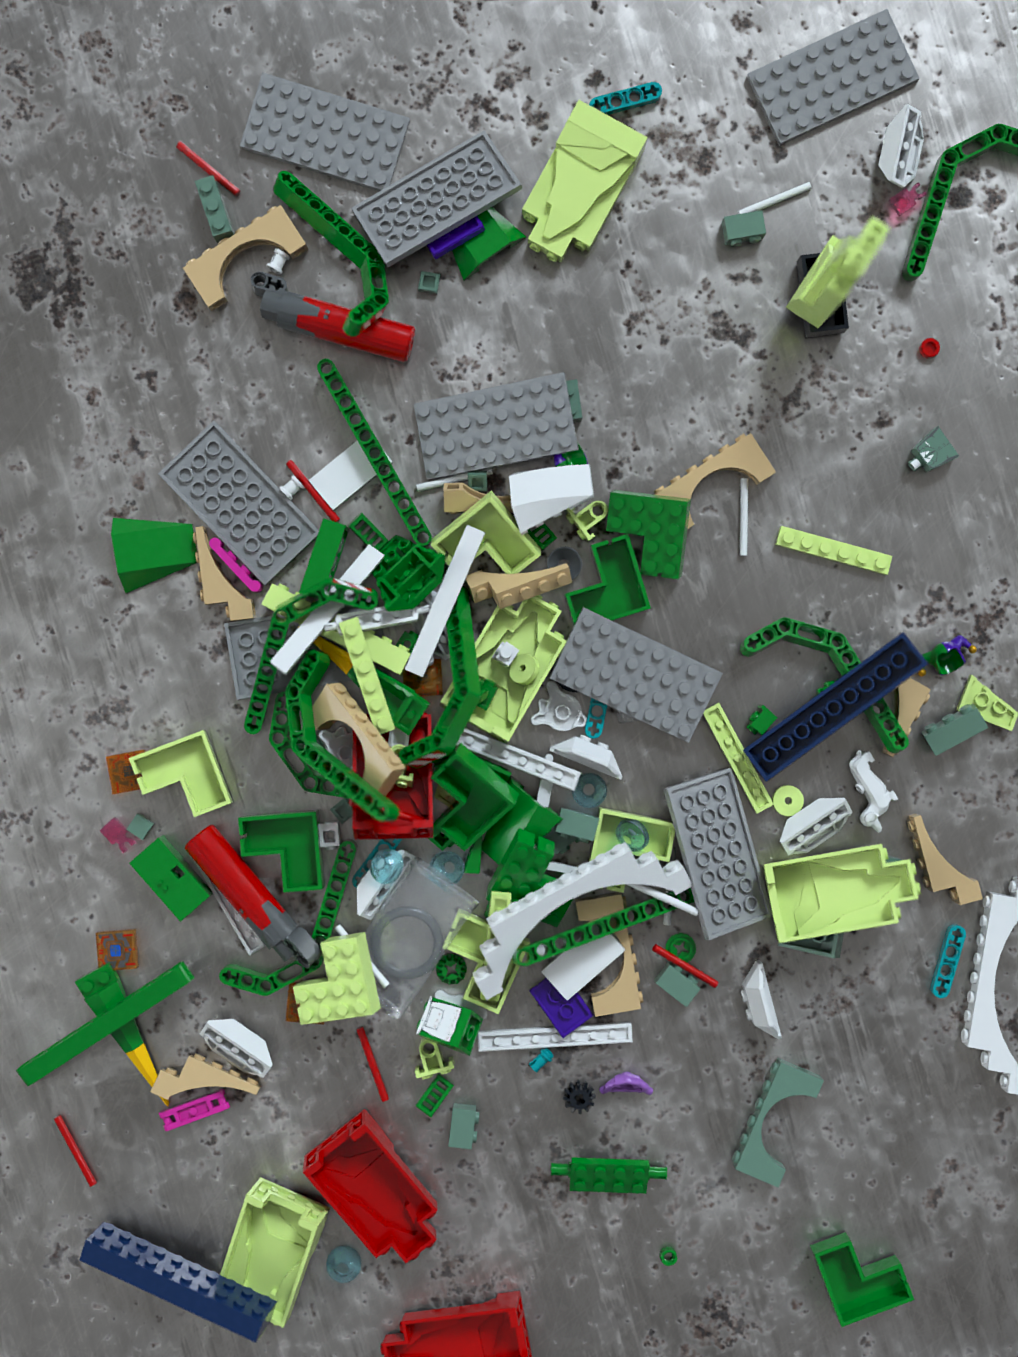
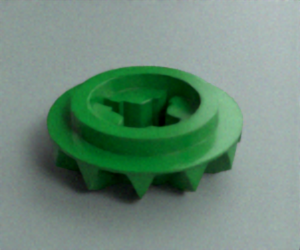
(689, 945)
(450, 960)

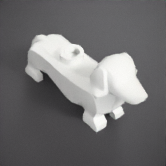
(873, 789)

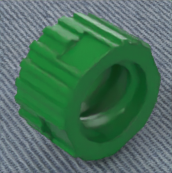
(664, 1251)

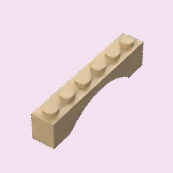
(460, 497)

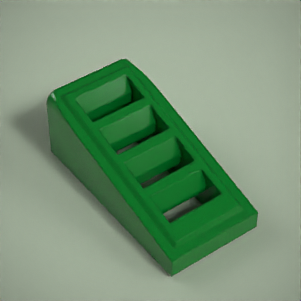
(357, 532)
(548, 541)
(473, 860)
(423, 1108)

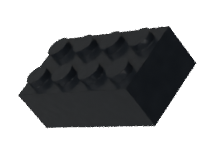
(838, 321)

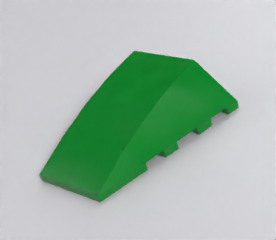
(496, 237)
(150, 550)
(407, 573)
(526, 815)

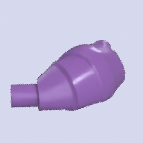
(626, 1083)

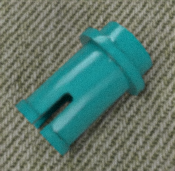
(545, 1056)

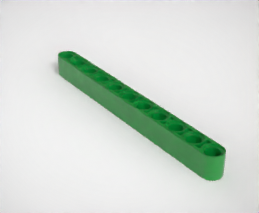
(367, 446)
(603, 925)
(105, 1023)

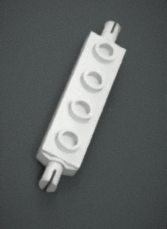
(378, 618)

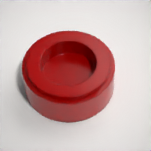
(929, 348)

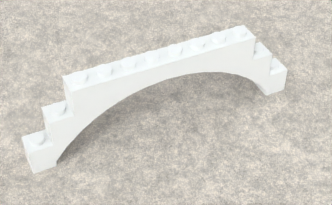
(520, 917)
(981, 1020)

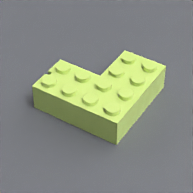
(501, 536)
(191, 763)
(660, 833)
(467, 944)
(349, 983)

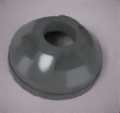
(568, 554)

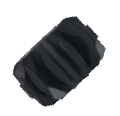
(570, 1097)

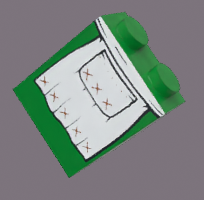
(449, 1025)

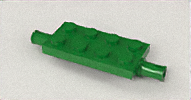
(608, 1174)

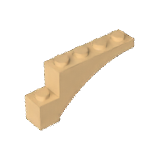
(215, 585)
(514, 588)
(907, 703)
(937, 871)
(199, 1074)

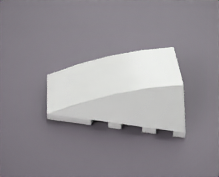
(548, 492)

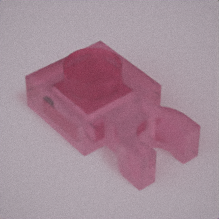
(905, 199)
(115, 832)

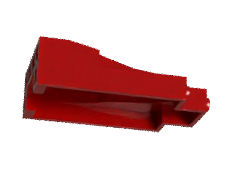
(412, 800)
(373, 1189)
(472, 1330)

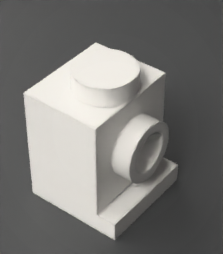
(505, 654)
(325, 841)

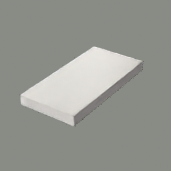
(346, 474)
(581, 964)

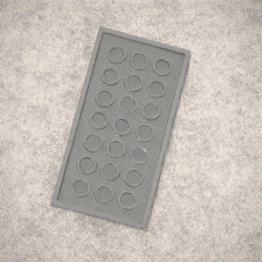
(833, 77)
(324, 132)
(436, 198)
(496, 426)
(239, 503)
(246, 645)
(635, 675)
(718, 853)

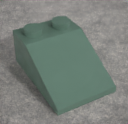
(825, 945)

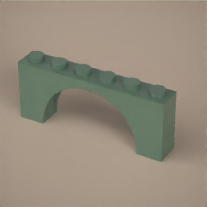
(783, 1082)

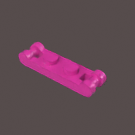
(230, 559)
(194, 1110)

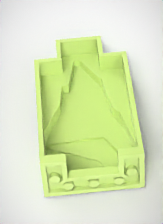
(581, 181)
(835, 273)
(530, 633)
(838, 892)
(274, 1244)

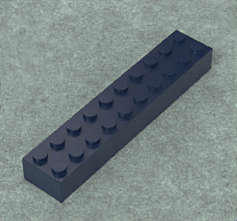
(836, 706)
(178, 1281)

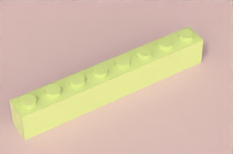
(380, 649)

